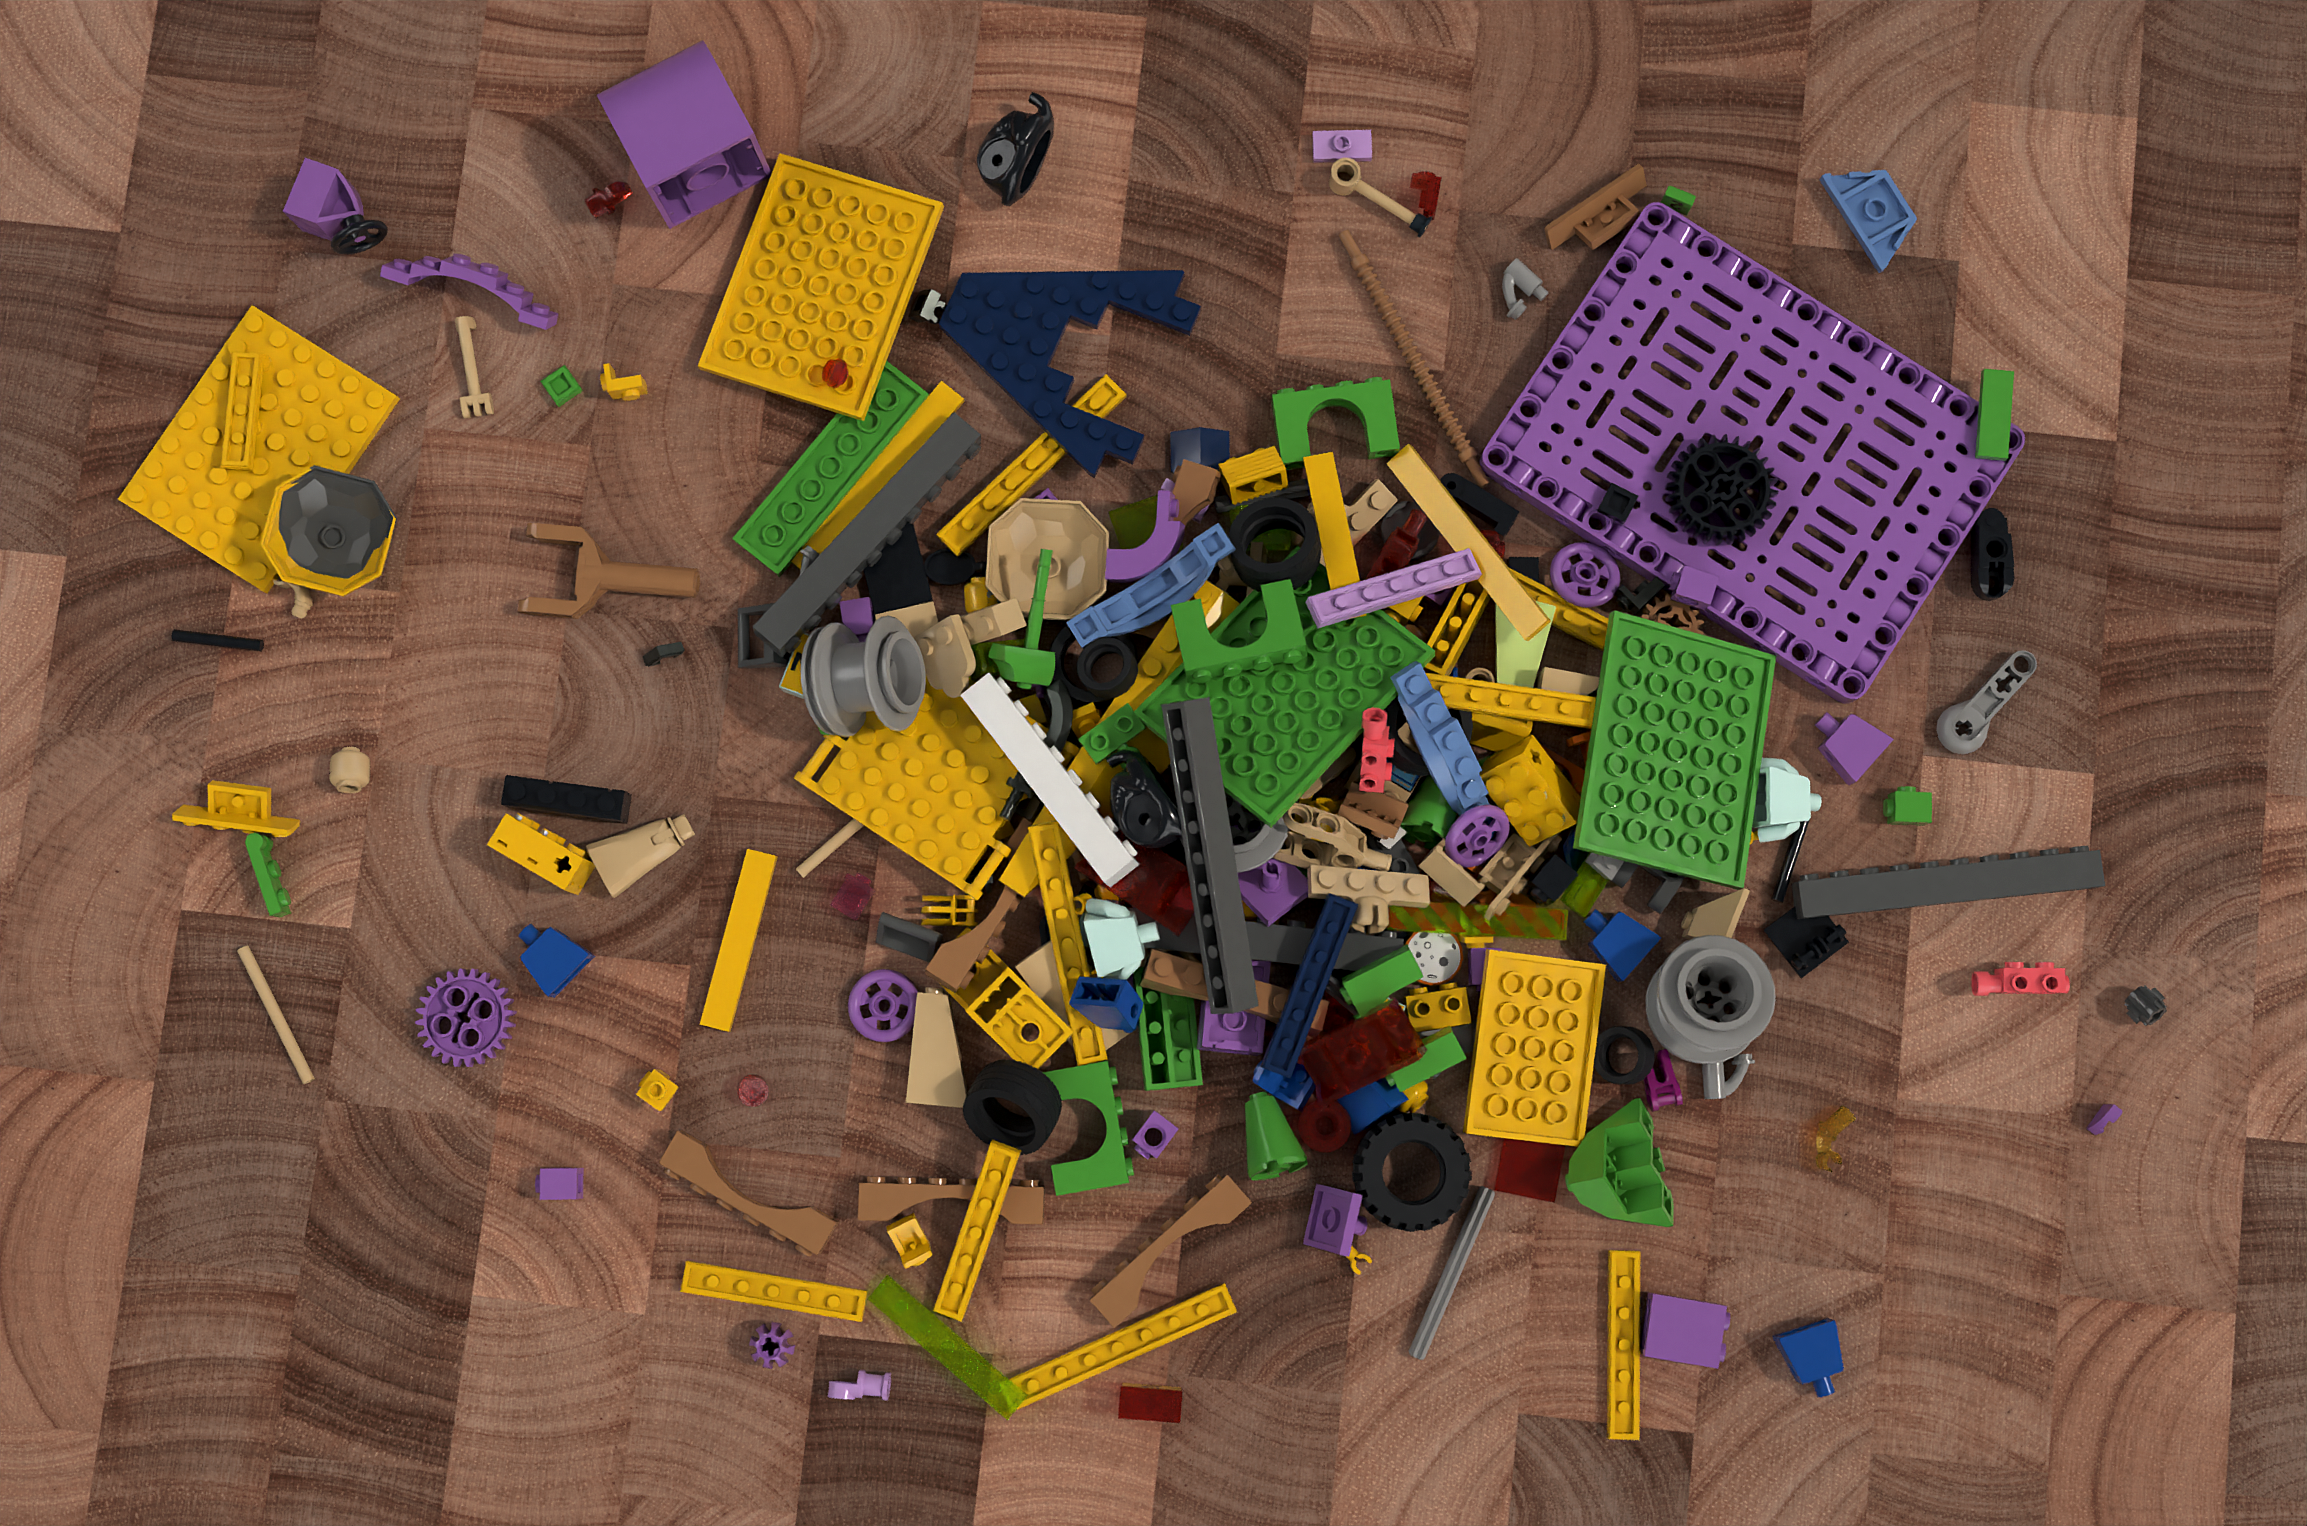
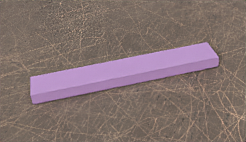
(1393, 588)

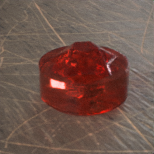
(752, 1090)

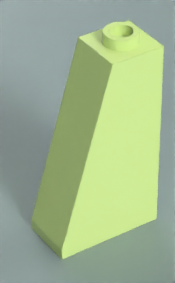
(1516, 658)

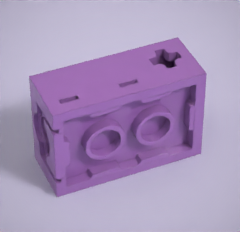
(1234, 1032)

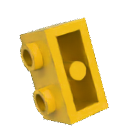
(1438, 1008)

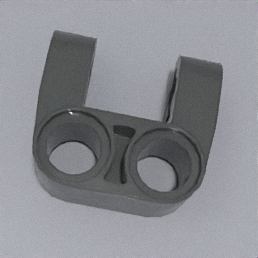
(1664, 891)

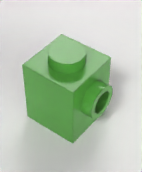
(1908, 807)

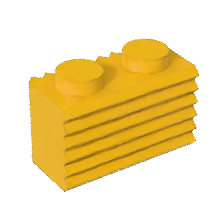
(1253, 475)

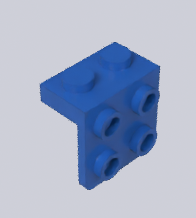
(1292, 1091)

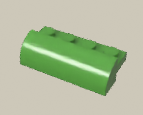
(1167, 1039)

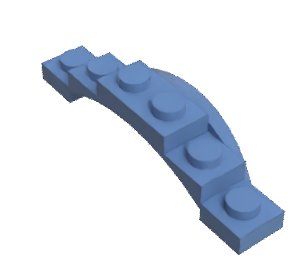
(1155, 593)
(1440, 740)

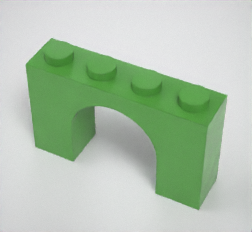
(1368, 400)
(1279, 643)
(1373, 985)
(1108, 1164)

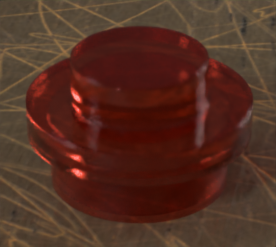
(835, 372)

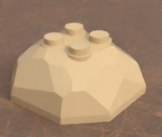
(1076, 561)

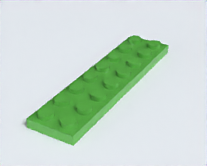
(828, 473)

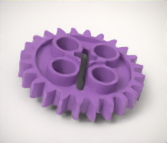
(441, 1005)

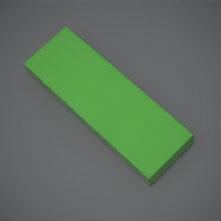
(1994, 414)

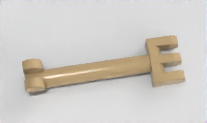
(475, 398)

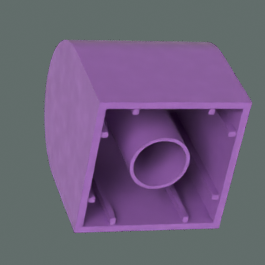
(685, 134)

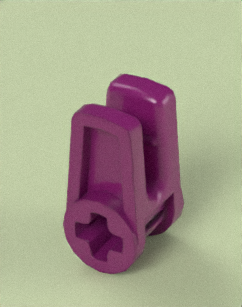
(1669, 1084)

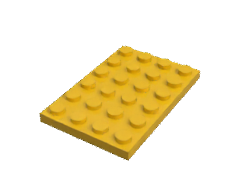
(1534, 1048)

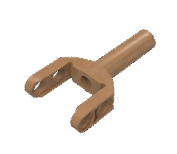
(599, 574)

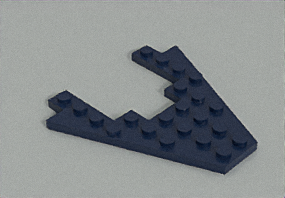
(1015, 325)

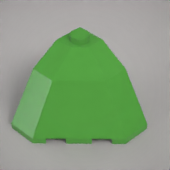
(1620, 1169)

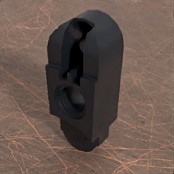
(1991, 530)

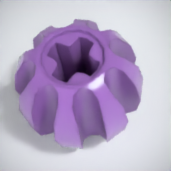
(767, 1353)

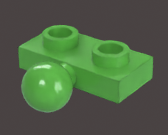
(1112, 735)

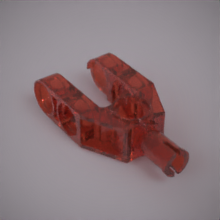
(1400, 545)

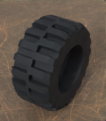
(1453, 1164)

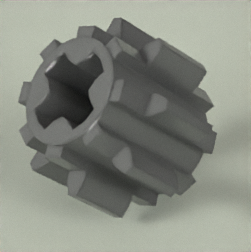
(2145, 1005)

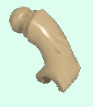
(302, 598)

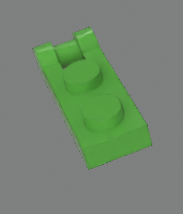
(268, 874)

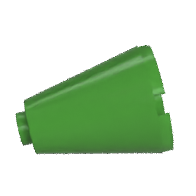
(1427, 815)
(1270, 1140)

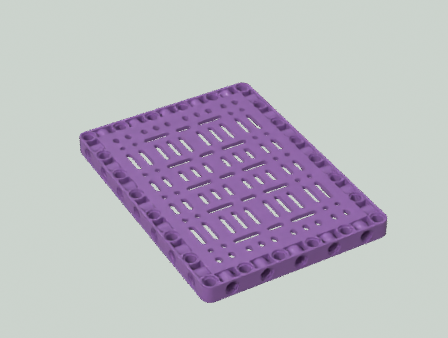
(1826, 334)

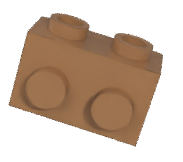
(1374, 811)

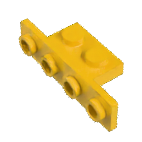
(237, 808)

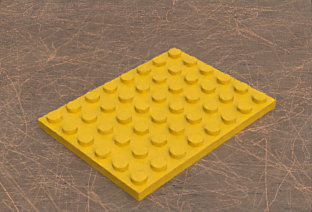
(821, 283)
(308, 416)

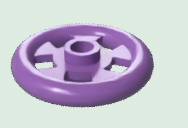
(1586, 552)
(1477, 835)
(859, 997)

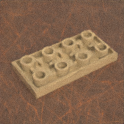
(1042, 977)

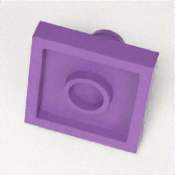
(1272, 889)
(1334, 1220)

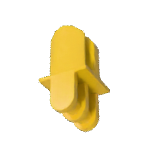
(952, 911)

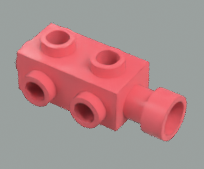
(1375, 751)
(2021, 980)

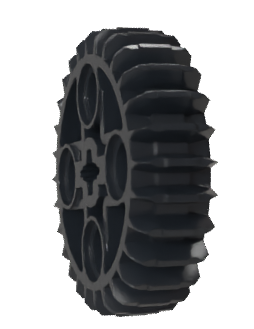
(1717, 502)

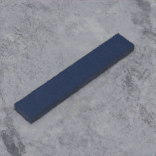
(1309, 985)

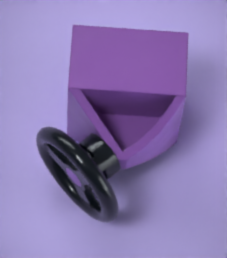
(331, 209)

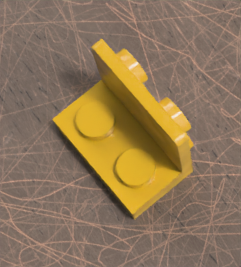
(1498, 731)

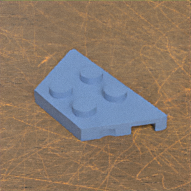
(1872, 211)

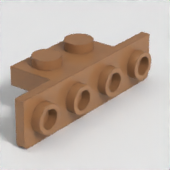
(1601, 213)

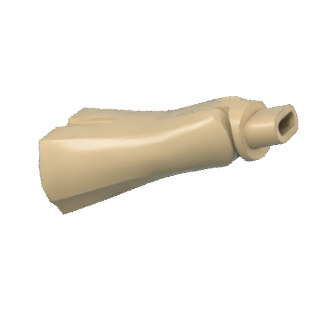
(634, 853)

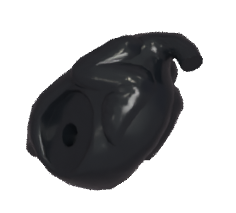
(1016, 150)
(1143, 802)

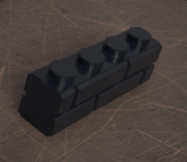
(566, 799)

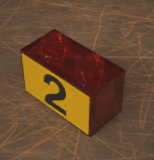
(1150, 1402)

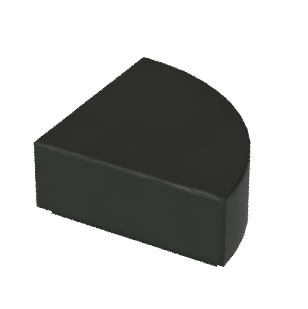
(663, 651)

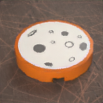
(1437, 956)

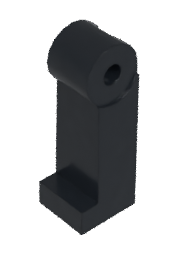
(1481, 503)

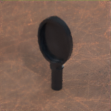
(949, 570)

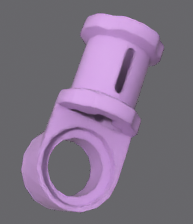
(866, 1385)

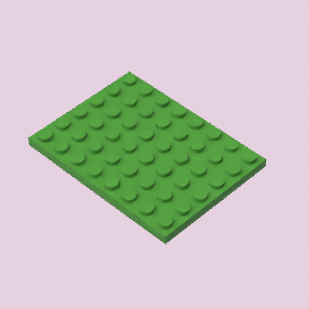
(1293, 719)
(1675, 751)

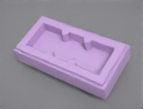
(1338, 144)

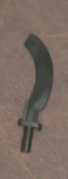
(1057, 735)

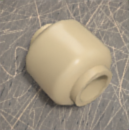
(349, 770)

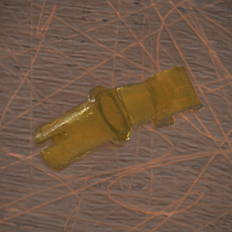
(1827, 1133)

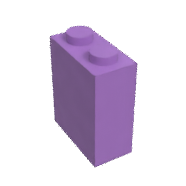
(1684, 1330)

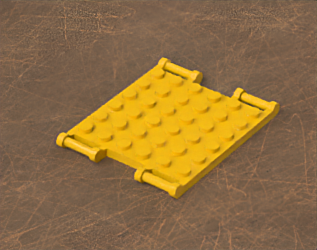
(926, 787)

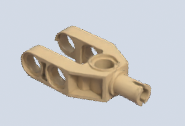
(1346, 842)

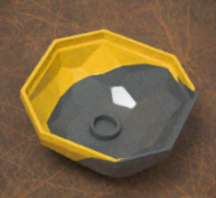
(328, 531)

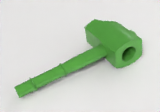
(1029, 664)

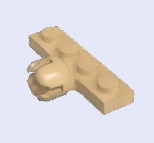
(1365, 510)
(1370, 890)

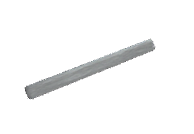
(1451, 1272)

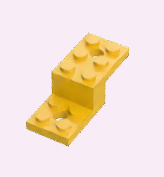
(1004, 1005)

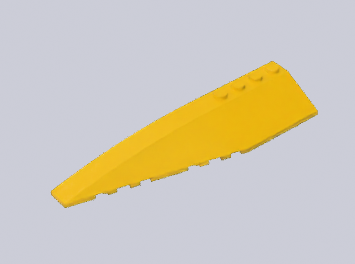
(1153, 669)

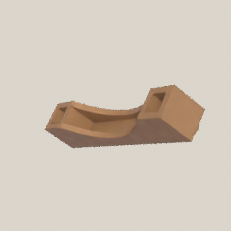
(1195, 490)
(956, 958)
(1187, 978)
(694, 1161)
(886, 1200)
(1217, 1206)

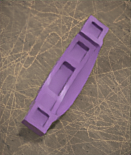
(485, 275)

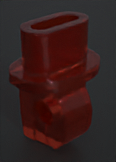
(605, 200)

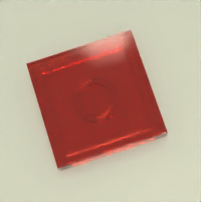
(1529, 1169)

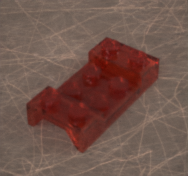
(1155, 887)
(1361, 1052)

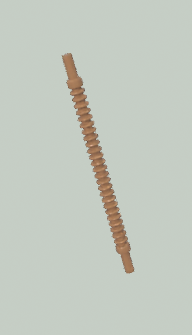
(1360, 263)

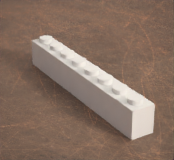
(1050, 780)

